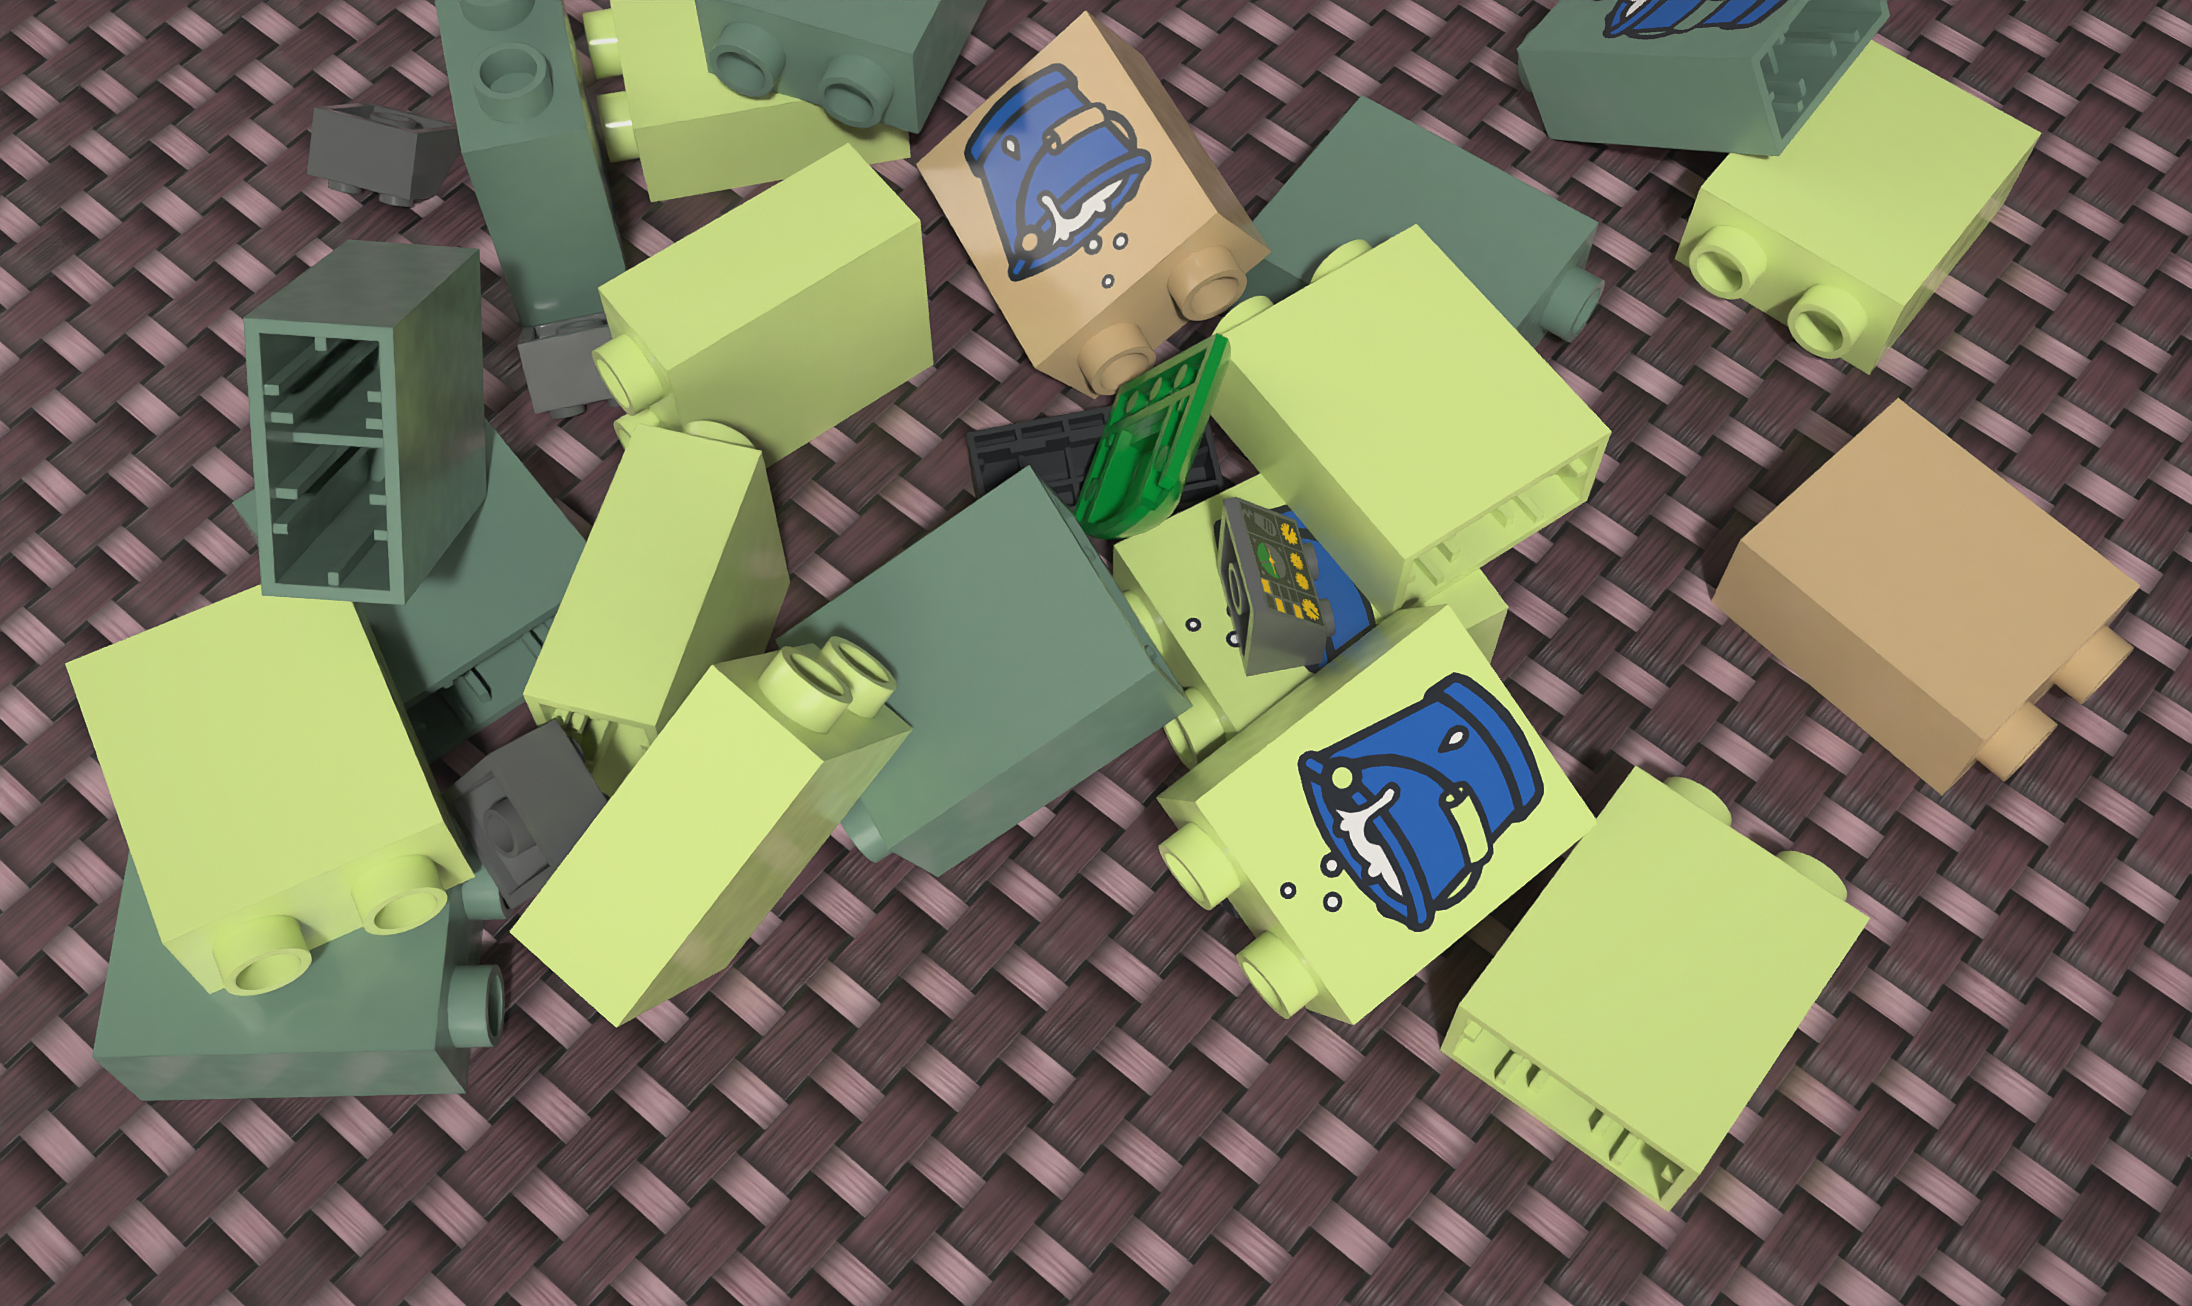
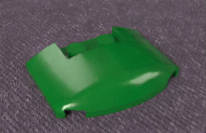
(1151, 443)

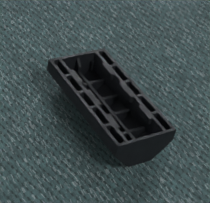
(1062, 454)

